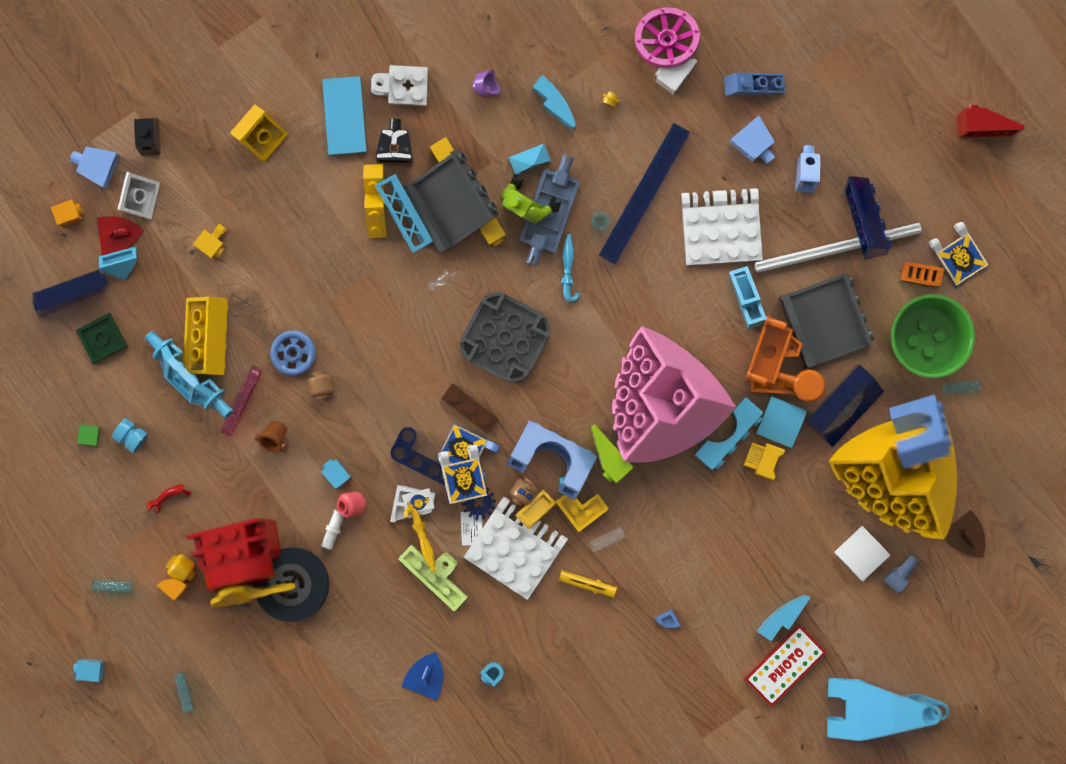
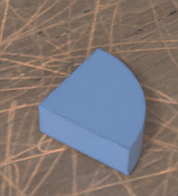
(668, 620)

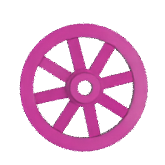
(667, 35)

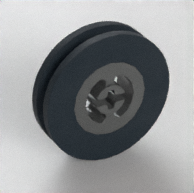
(309, 598)

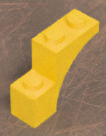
(374, 204)

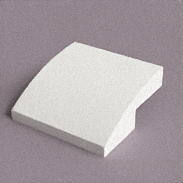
(862, 553)

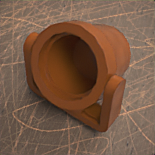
(273, 437)

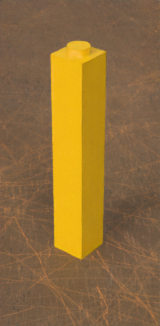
(491, 231)

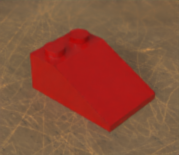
(985, 123)

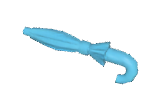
(568, 256)

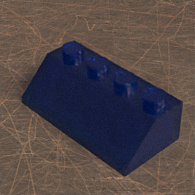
(866, 217)
(844, 405)

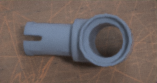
(898, 578)

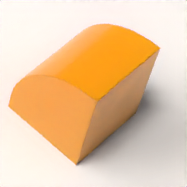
(173, 587)

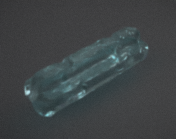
(962, 387)

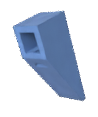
(753, 84)

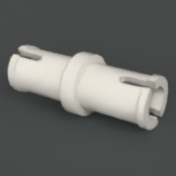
(333, 530)

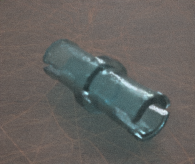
(112, 586)
(183, 692)

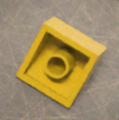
(259, 133)

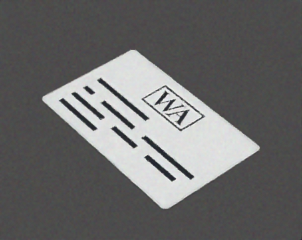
(470, 528)

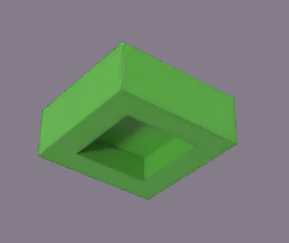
(88, 435)

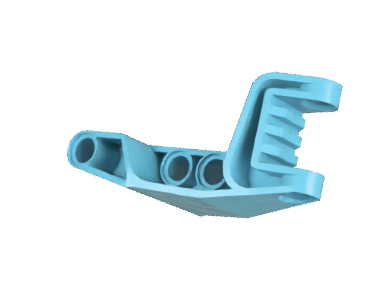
(877, 712)

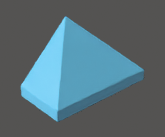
(529, 159)
(119, 263)

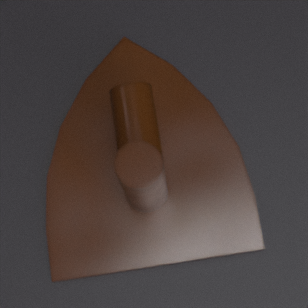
(967, 535)

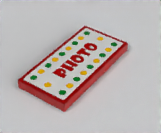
(785, 665)

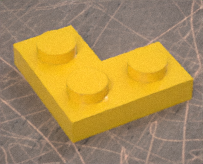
(580, 514)

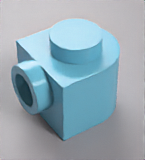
(492, 673)

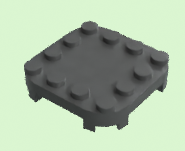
(505, 337)

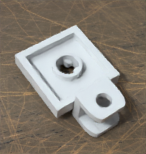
(393, 87)

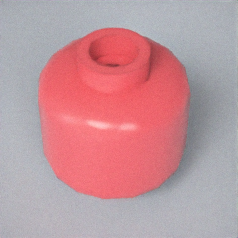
(351, 504)

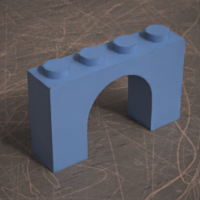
(928, 445)
(577, 459)

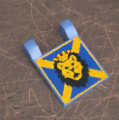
(460, 439)

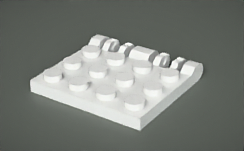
(721, 231)
(513, 551)

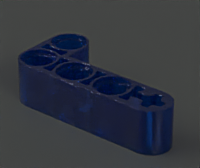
(409, 454)

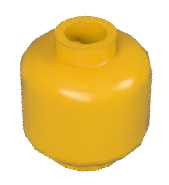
(181, 568)

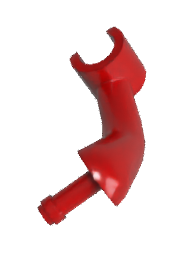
(175, 490)

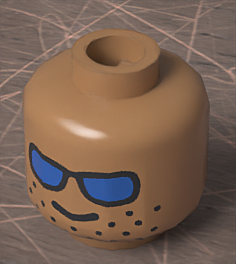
(524, 491)

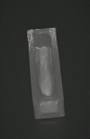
(607, 539)

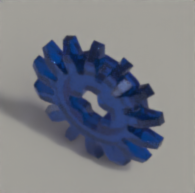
(480, 511)

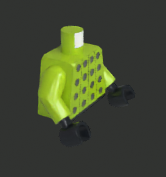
(525, 206)

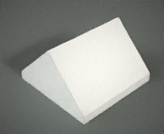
(138, 196)

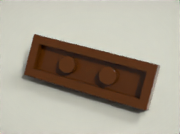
(469, 408)

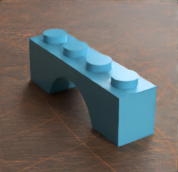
(745, 416)

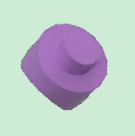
(486, 84)

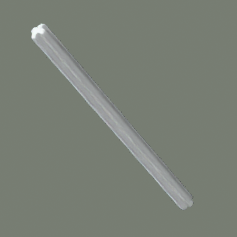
(831, 249)

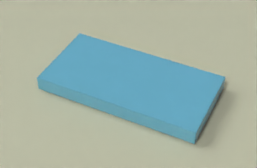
(344, 115)

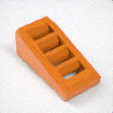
(938, 278)

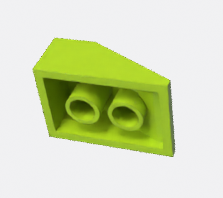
(609, 457)

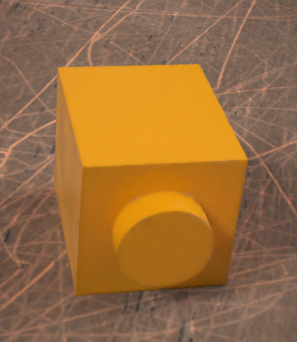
(67, 213)

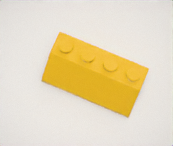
(205, 335)

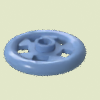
(282, 365)

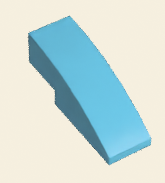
(554, 103)
(748, 298)
(783, 617)

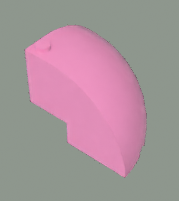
(664, 400)

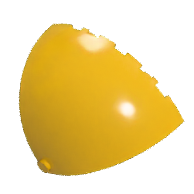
(910, 498)

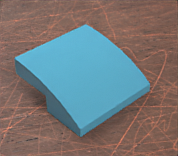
(781, 421)

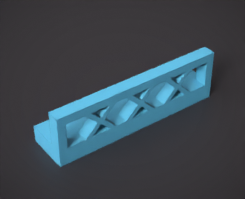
(408, 211)

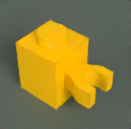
(210, 243)

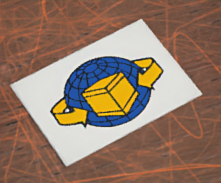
(419, 500)

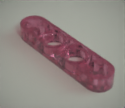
(241, 400)

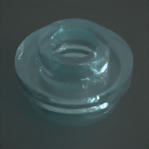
(598, 214)

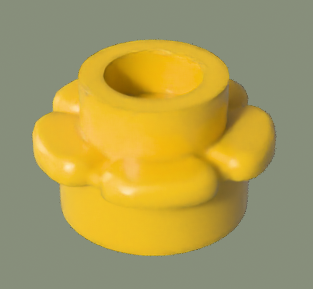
(611, 99)

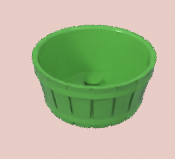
(932, 336)

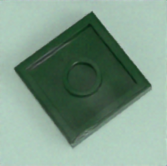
(102, 338)

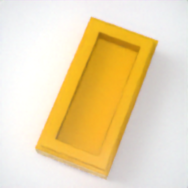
(536, 510)

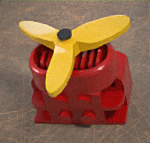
(238, 558)

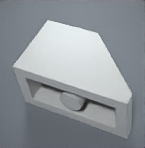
(673, 77)

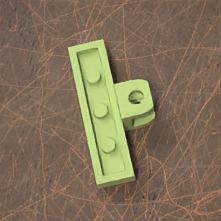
(438, 580)

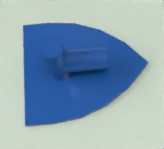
(425, 676)

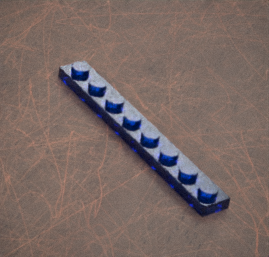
(644, 193)

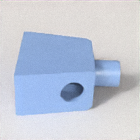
(754, 141)
(96, 165)
(808, 170)

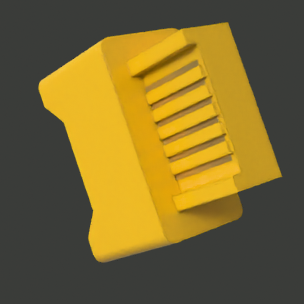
(763, 459)

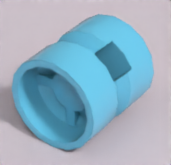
(129, 435)

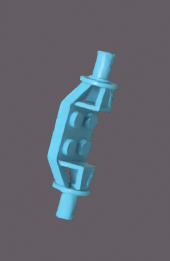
(182, 380)

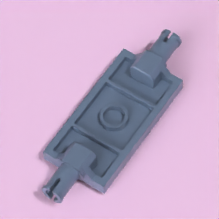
(549, 230)

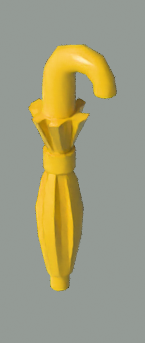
(424, 543)

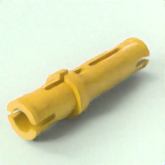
(567, 577)

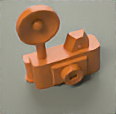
(769, 354)

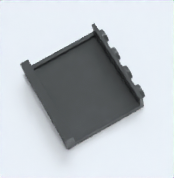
(451, 201)
(826, 320)

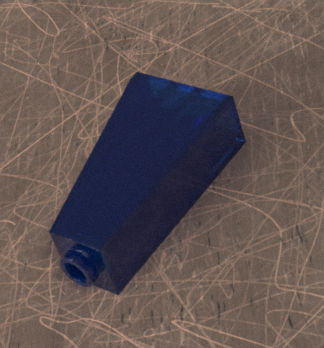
(68, 293)

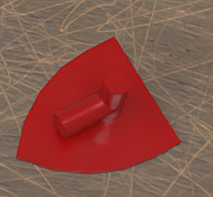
(116, 233)

